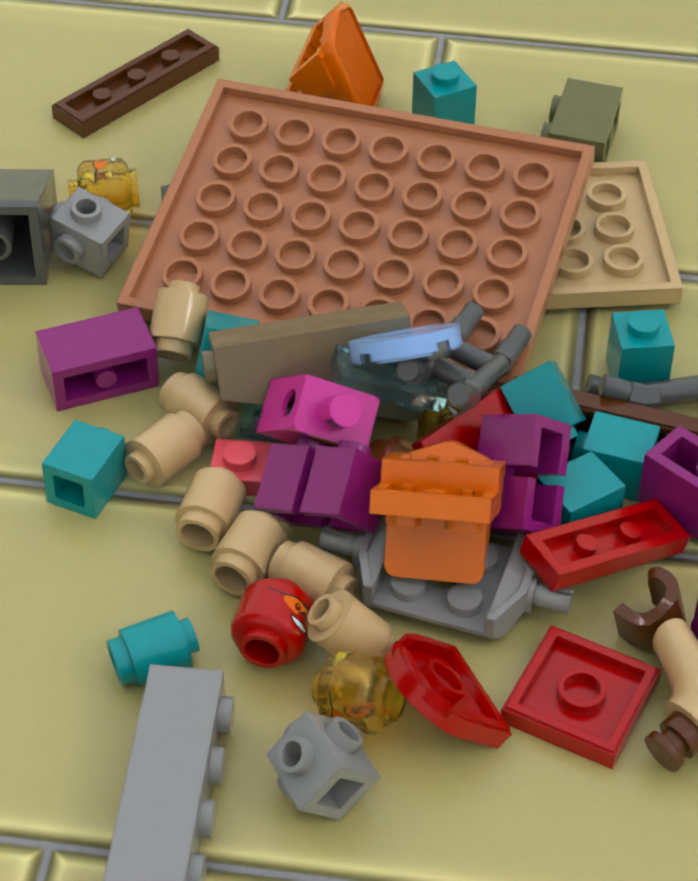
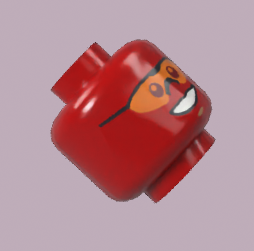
(271, 622)

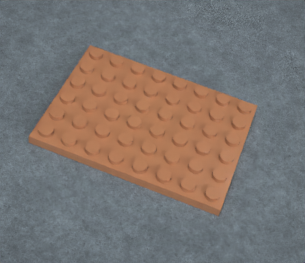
(354, 205)

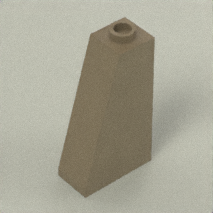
(251, 355)

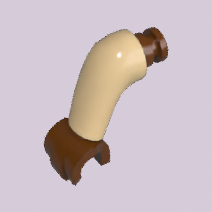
(676, 647)

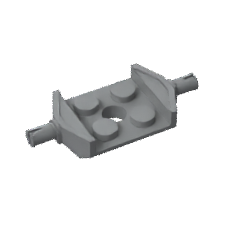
(478, 608)

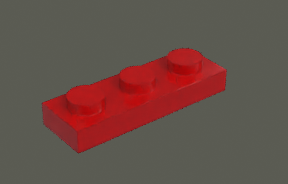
(604, 544)

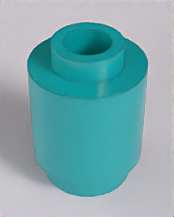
(152, 641)

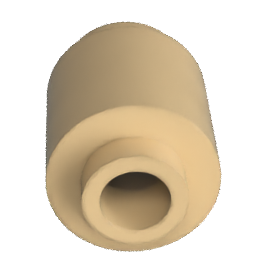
(178, 320)
(201, 400)
(164, 448)
(209, 508)
(246, 551)
(312, 569)
(345, 623)

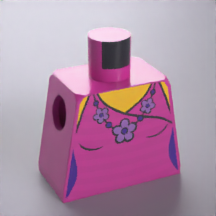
(319, 412)

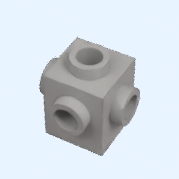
(88, 231)
(322, 765)

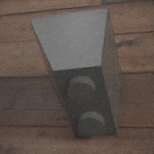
(25, 207)

